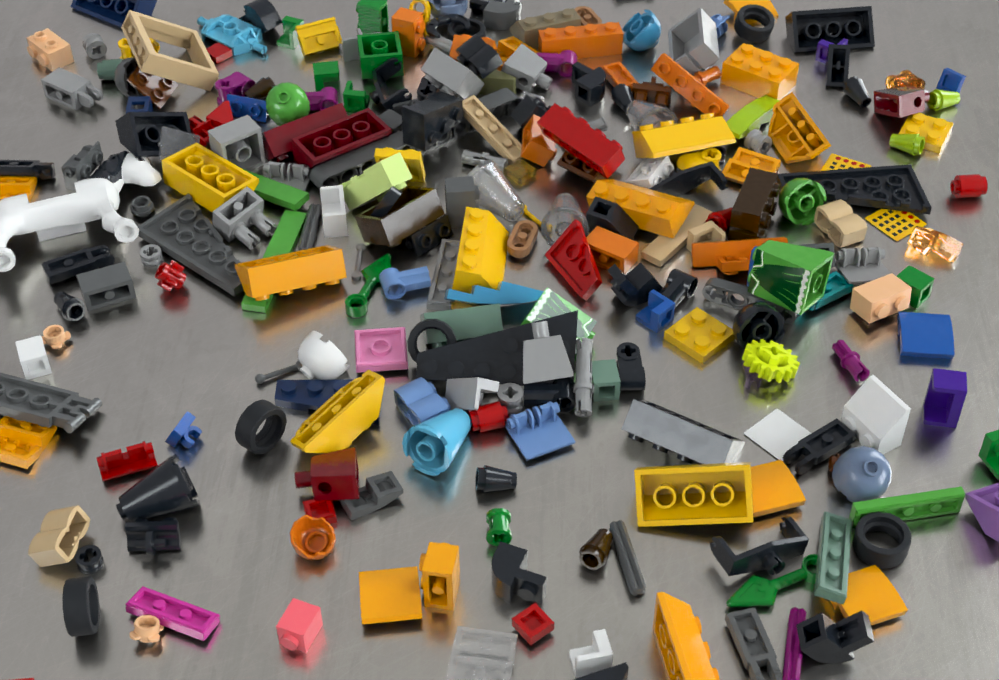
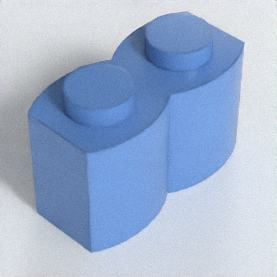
(420, 401)

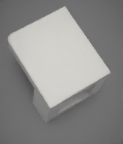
(33, 357)
(594, 657)

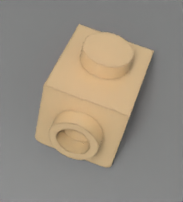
(705, 233)

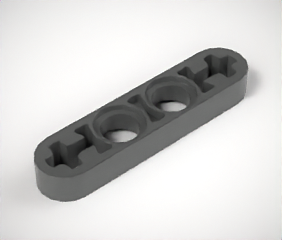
(723, 286)

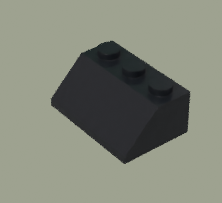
(142, 130)

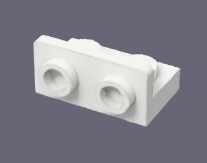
(651, 172)

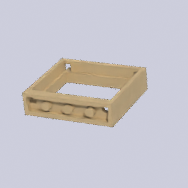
(140, 28)

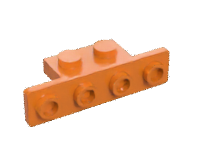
(688, 86)
(727, 255)

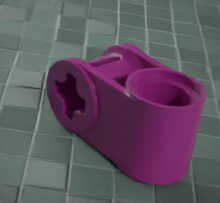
(233, 84)

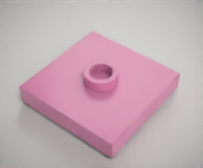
(380, 349)

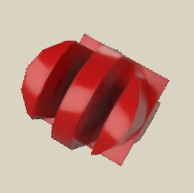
(200, 128)

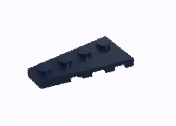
(308, 394)

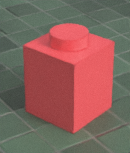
(299, 625)

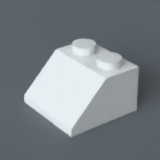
(876, 416)

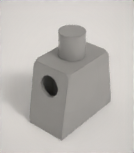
(527, 69)
(544, 356)

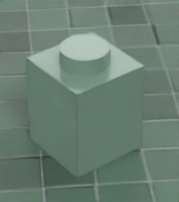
(605, 380)

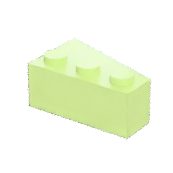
(376, 181)

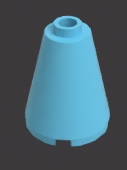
(436, 441)

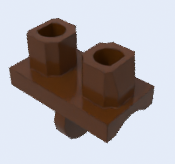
(652, 92)

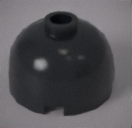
(758, 322)

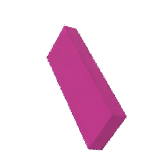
(173, 613)

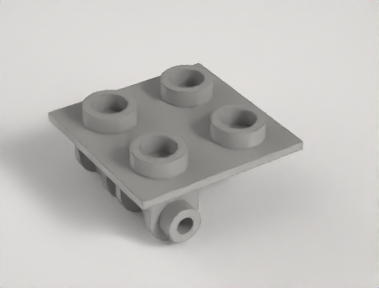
(293, 175)
(861, 265)

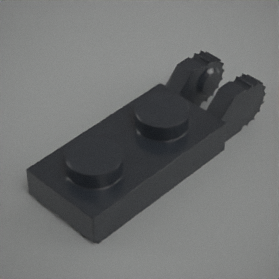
(77, 263)
(820, 445)

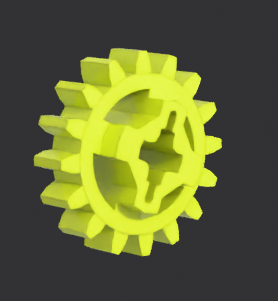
(770, 361)

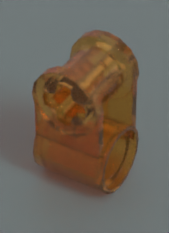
(905, 78)

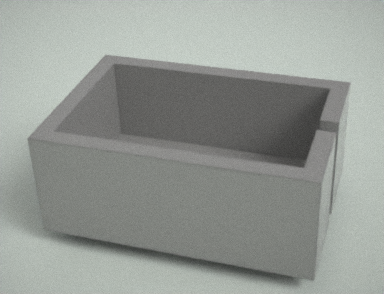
(694, 42)
(451, 75)

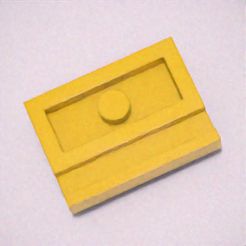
(318, 36)

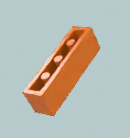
(585, 40)

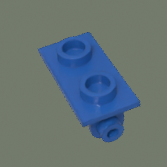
(245, 106)

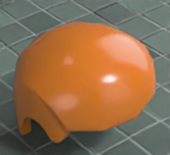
(312, 537)

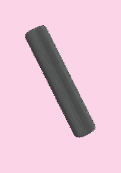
(310, 227)
(627, 558)

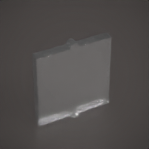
(174, 141)

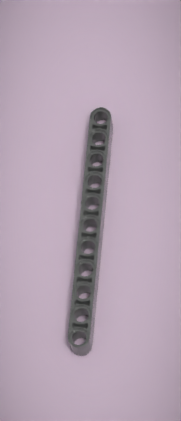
(341, 169)

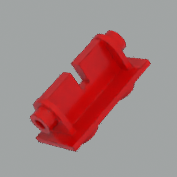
(118, 464)

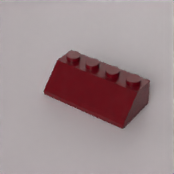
(338, 138)
(278, 141)

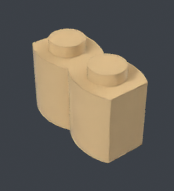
(840, 223)
(59, 536)

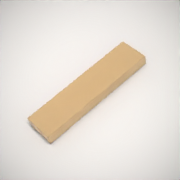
(492, 129)
(664, 248)

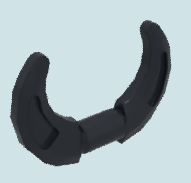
(432, 24)

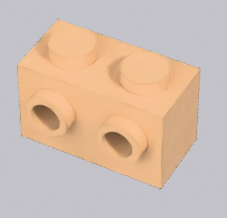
(49, 49)
(880, 298)

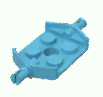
(233, 33)

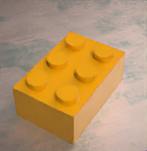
(759, 72)

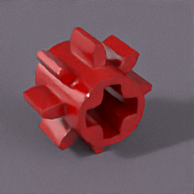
(170, 276)

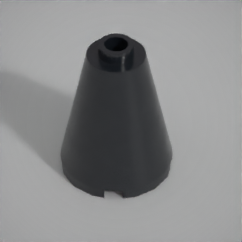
(159, 493)

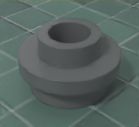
(141, 206)

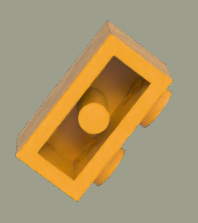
(440, 575)

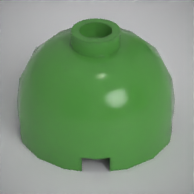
(287, 103)
(799, 200)

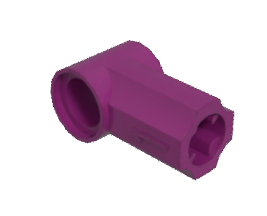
(556, 62)
(323, 99)

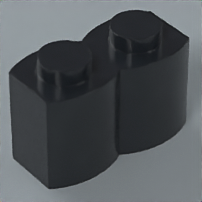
(478, 56)

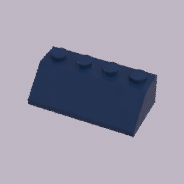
(114, 10)

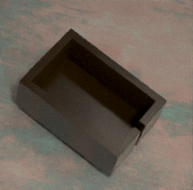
(754, 205)
(410, 213)

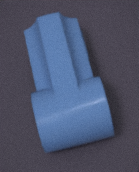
(397, 283)

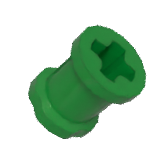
(498, 526)

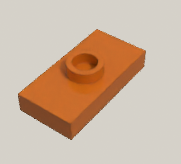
(618, 74)

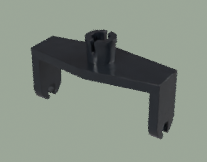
(382, 93)
(690, 178)
(767, 556)

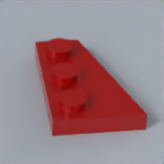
(575, 261)

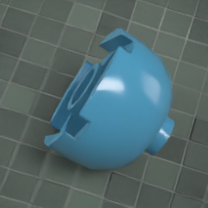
(642, 31)

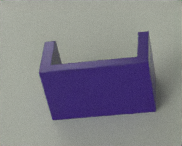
(944, 398)

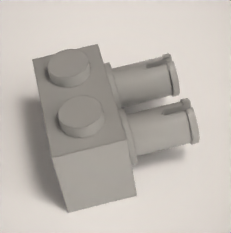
(239, 214)

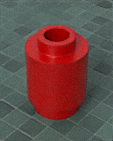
(969, 186)
(488, 417)

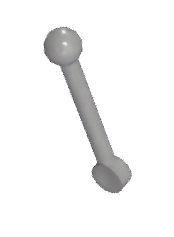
(356, 275)

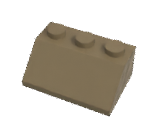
(527, 28)

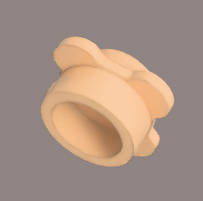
(55, 336)
(146, 629)

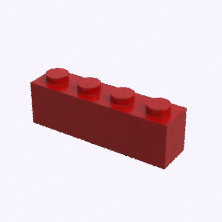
(581, 140)

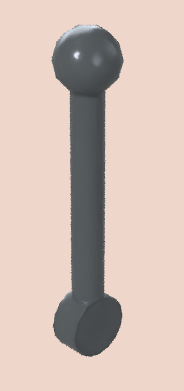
(260, 378)

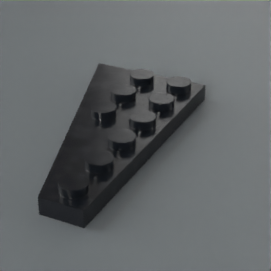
(876, 187)
(494, 355)

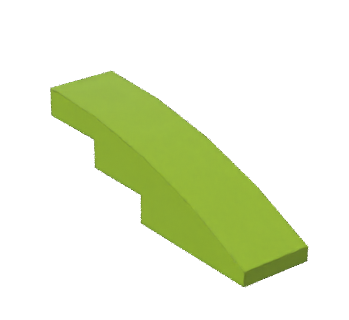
(752, 116)

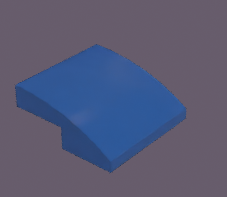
(925, 335)

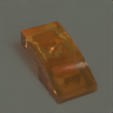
(930, 240)

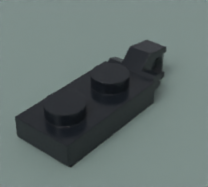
(27, 168)

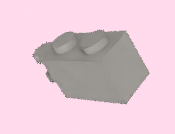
(70, 89)

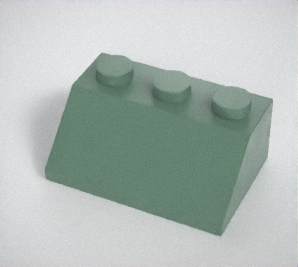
(465, 323)

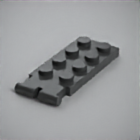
(44, 403)

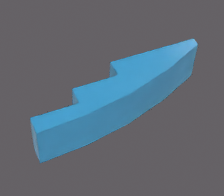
(505, 295)

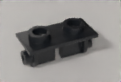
(430, 235)

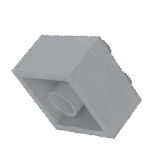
(239, 143)

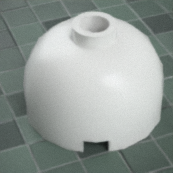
(321, 358)

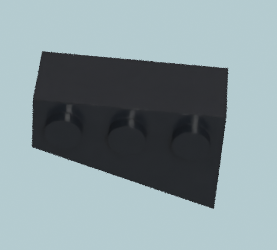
(430, 119)

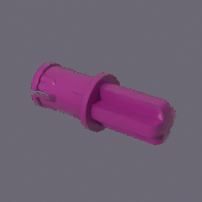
(851, 361)

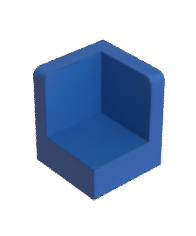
(658, 312)

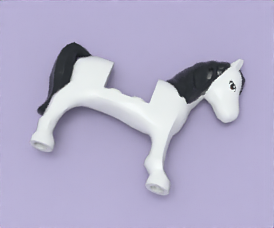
(67, 214)

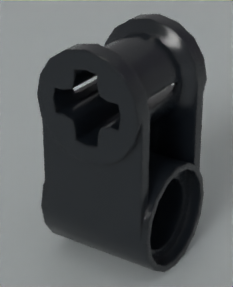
(630, 367)

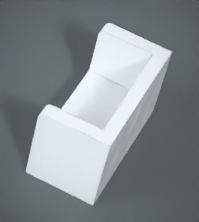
(333, 211)

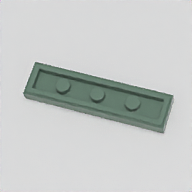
(833, 558)

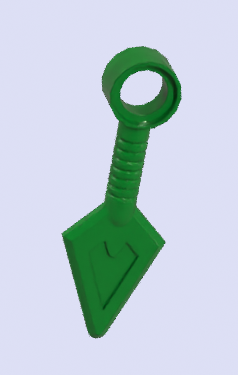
(371, 274)
(763, 591)

